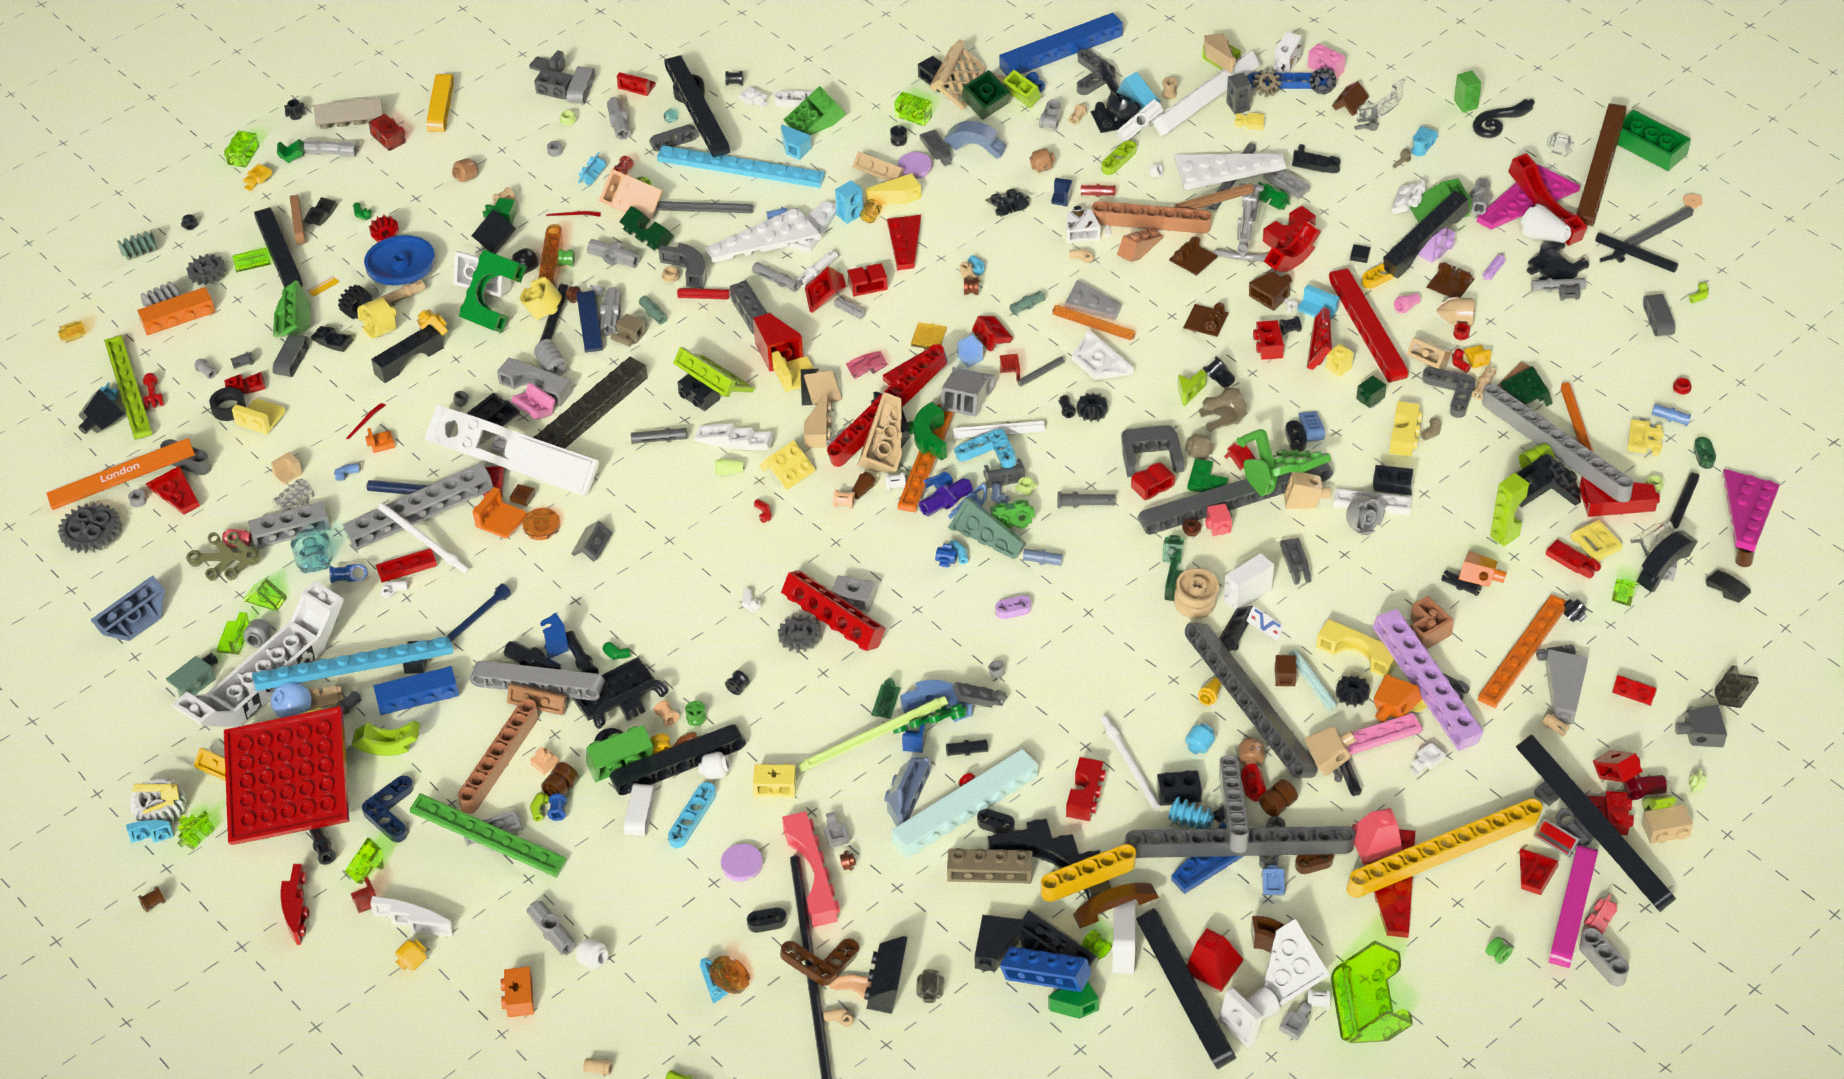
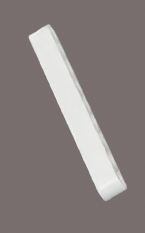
(1203, 94)

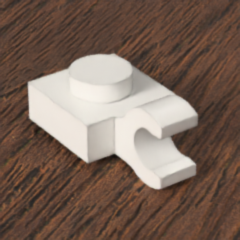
(753, 96)
(1427, 756)

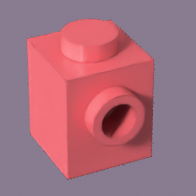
(1218, 520)

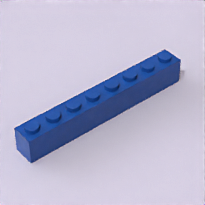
(1061, 44)

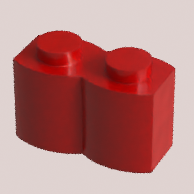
(1152, 481)

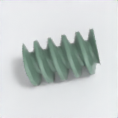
(137, 244)

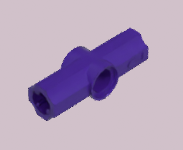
(945, 497)

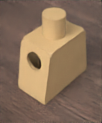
(1304, 491)
(1329, 749)

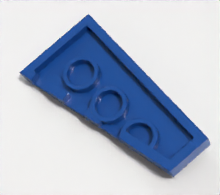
(1199, 869)

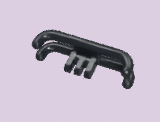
(629, 701)

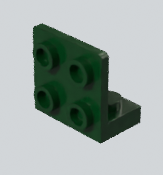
(1527, 387)

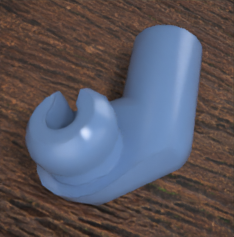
(346, 469)

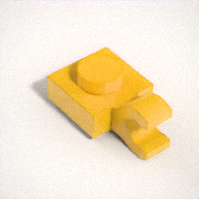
(256, 174)

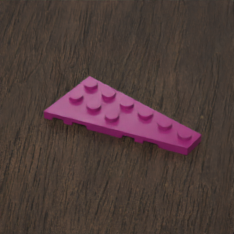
(1515, 202)
(1749, 505)

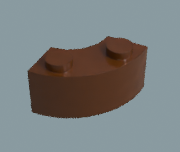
(1263, 932)

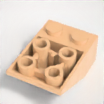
(623, 191)

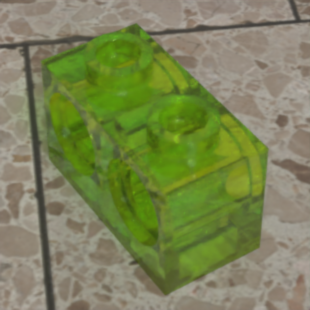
(913, 108)
(241, 149)

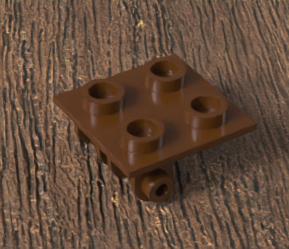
(1193, 257)
(1450, 281)
(1207, 319)

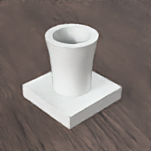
(1245, 1016)

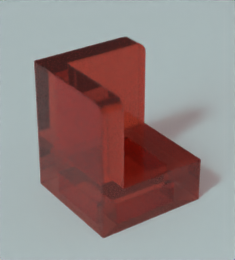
(1009, 363)
(363, 897)

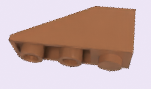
(1138, 244)

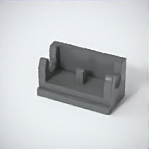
(1004, 475)

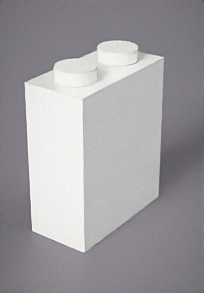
(1248, 582)

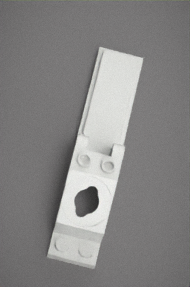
(521, 452)

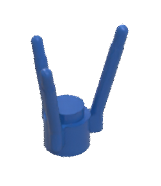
(939, 480)

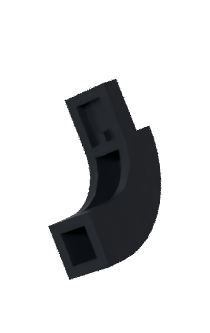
(1663, 556)

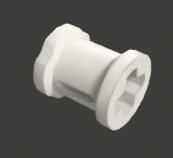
(895, 481)
(1318, 998)

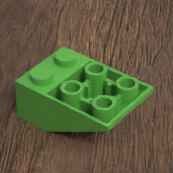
(815, 113)
(1436, 195)

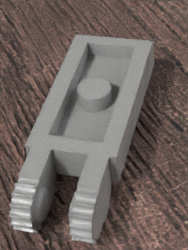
(1287, 183)

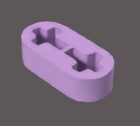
(1013, 607)

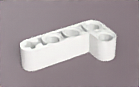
(1124, 938)

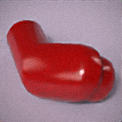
(1457, 360)
(766, 514)

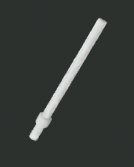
(451, 559)
(1113, 734)

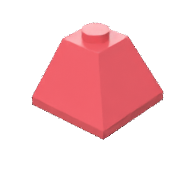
(1377, 836)

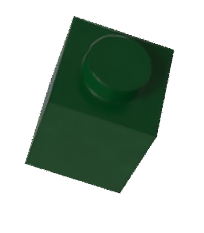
(1371, 391)

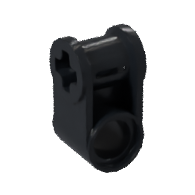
(1220, 372)

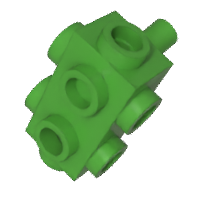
(1009, 513)

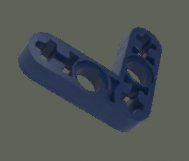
(382, 808)

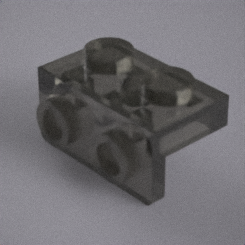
(1735, 688)

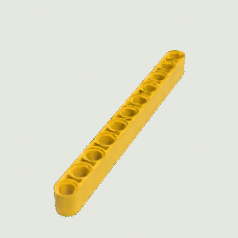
(1443, 848)

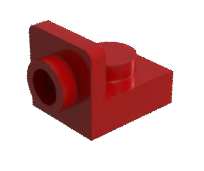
(1239, 454)

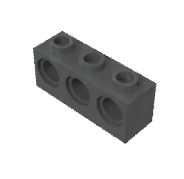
(746, 303)

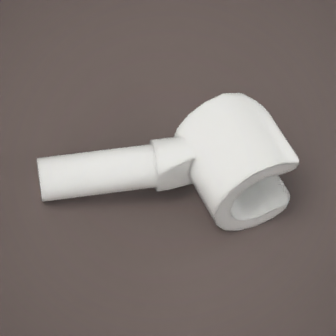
(1291, 304)

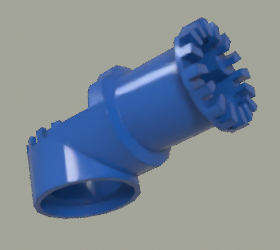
(346, 573)

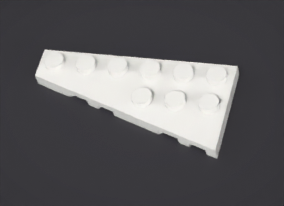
(1210, 169)
(765, 236)

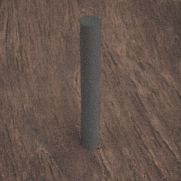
(1039, 372)

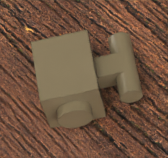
(629, 330)

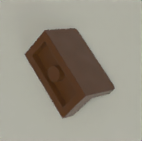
(1351, 97)

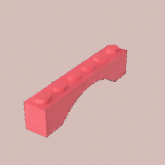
(820, 901)

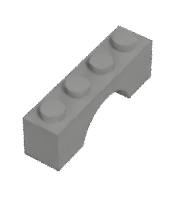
(516, 373)

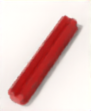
(693, 293)

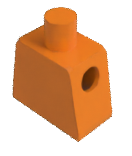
(1481, 570)
(1395, 698)

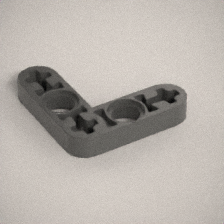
(1087, 59)
(1457, 385)

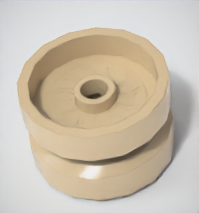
(1196, 593)

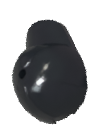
(526, 257)

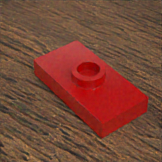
(497, 477)

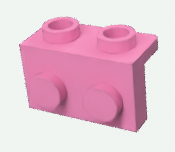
(534, 402)

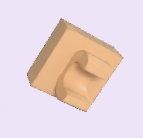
(544, 760)

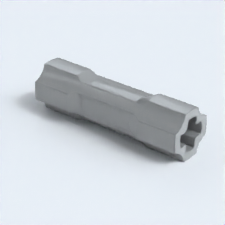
(317, 147)

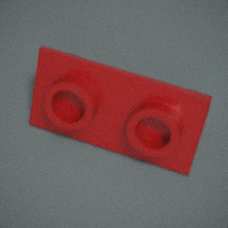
(1634, 690)

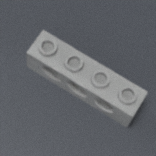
(286, 524)

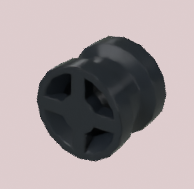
(898, 135)
(737, 682)

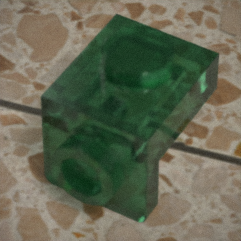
(1172, 548)

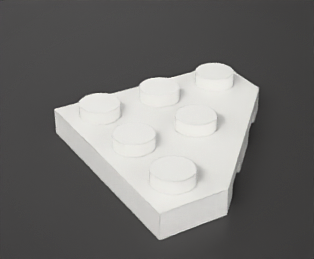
(1292, 964)

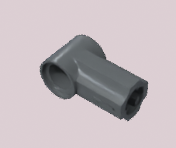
(1575, 827)

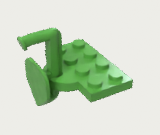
(1263, 472)

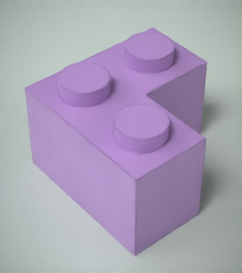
(1438, 245)

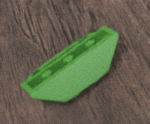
(291, 312)

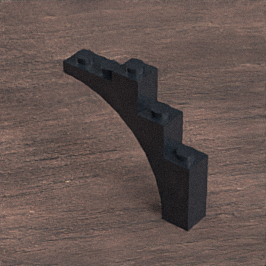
(1038, 839)

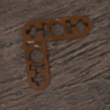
(824, 966)

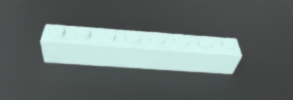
(964, 803)

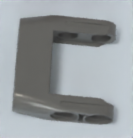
(1151, 440)

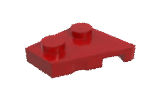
(1536, 871)

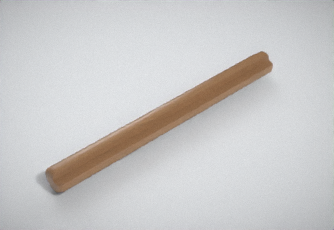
(1217, 197)

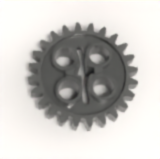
(89, 527)

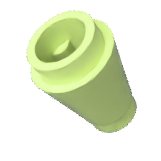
(728, 466)

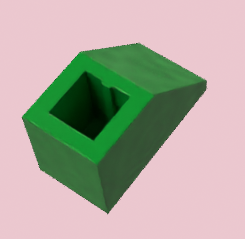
(1074, 1003)

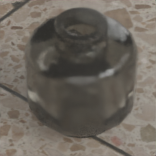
(930, 986)

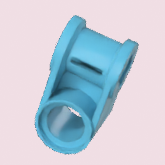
(1423, 140)

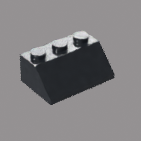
(885, 975)

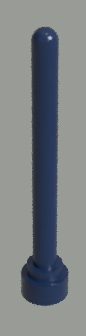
(501, 593)

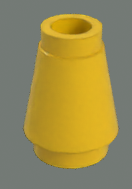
(1209, 692)

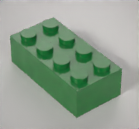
(1653, 140)

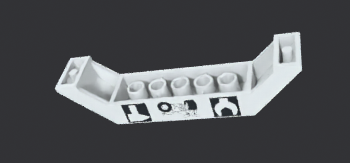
(297, 642)

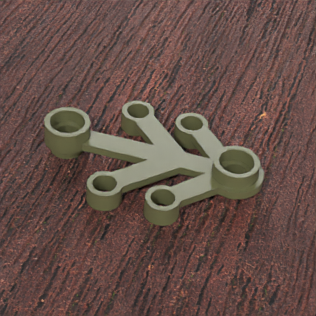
(226, 557)

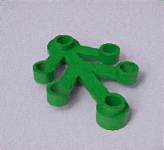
(955, 711)

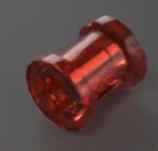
(624, 166)

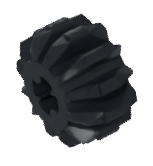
(1092, 407)
(1352, 690)

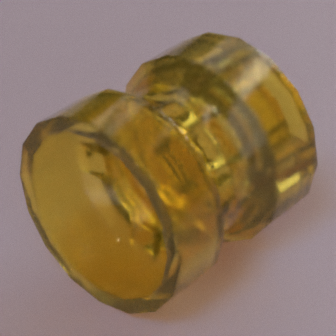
(870, 211)

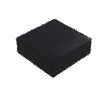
(1360, 253)

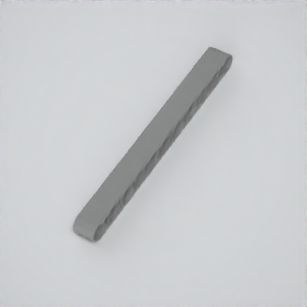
(1563, 446)

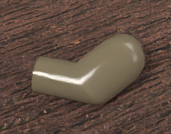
(1434, 430)

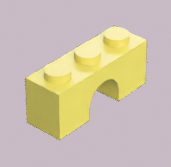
(1406, 420)

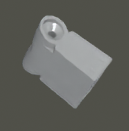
(966, 391)

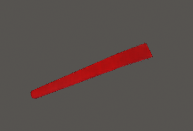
(590, 213)
(366, 418)

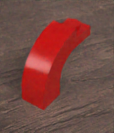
(1296, 252)

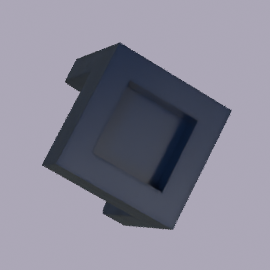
(1062, 192)

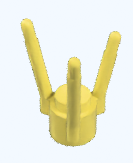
(168, 791)

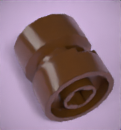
(560, 779)
(1278, 798)

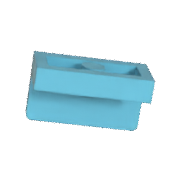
(1316, 299)

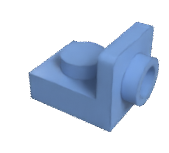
(1273, 881)

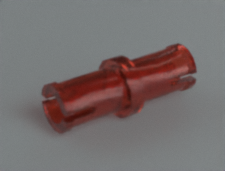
(1098, 190)

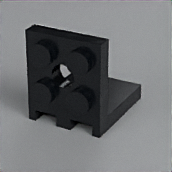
(1548, 475)

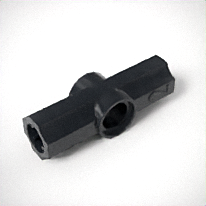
(529, 657)

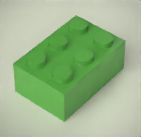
(617, 752)

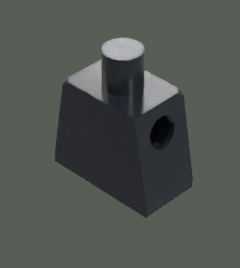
(98, 413)

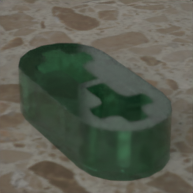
(1708, 452)

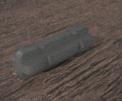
(1541, 654)

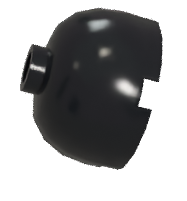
(1121, 107)

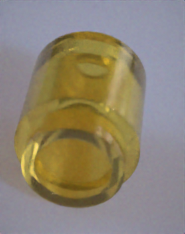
(71, 331)

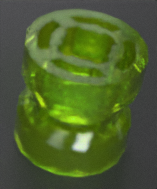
(1097, 944)

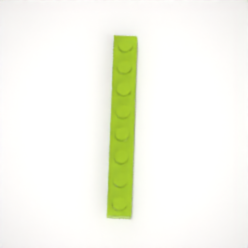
(128, 387)

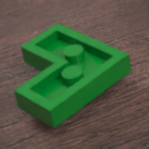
(1201, 477)

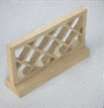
(949, 67)

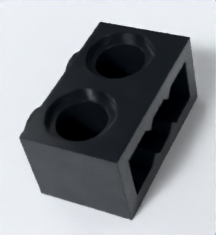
(1181, 784)

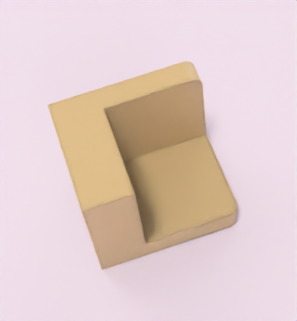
(286, 468)

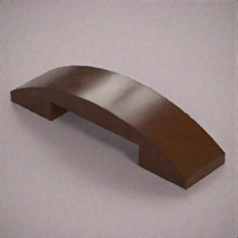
(1112, 898)

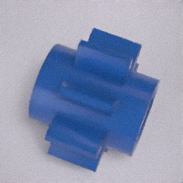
(946, 555)

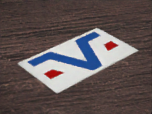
(1265, 623)

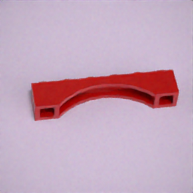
(1527, 176)

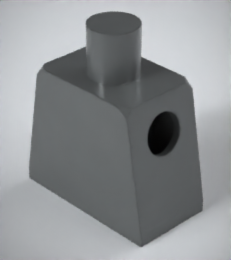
(1703, 727)

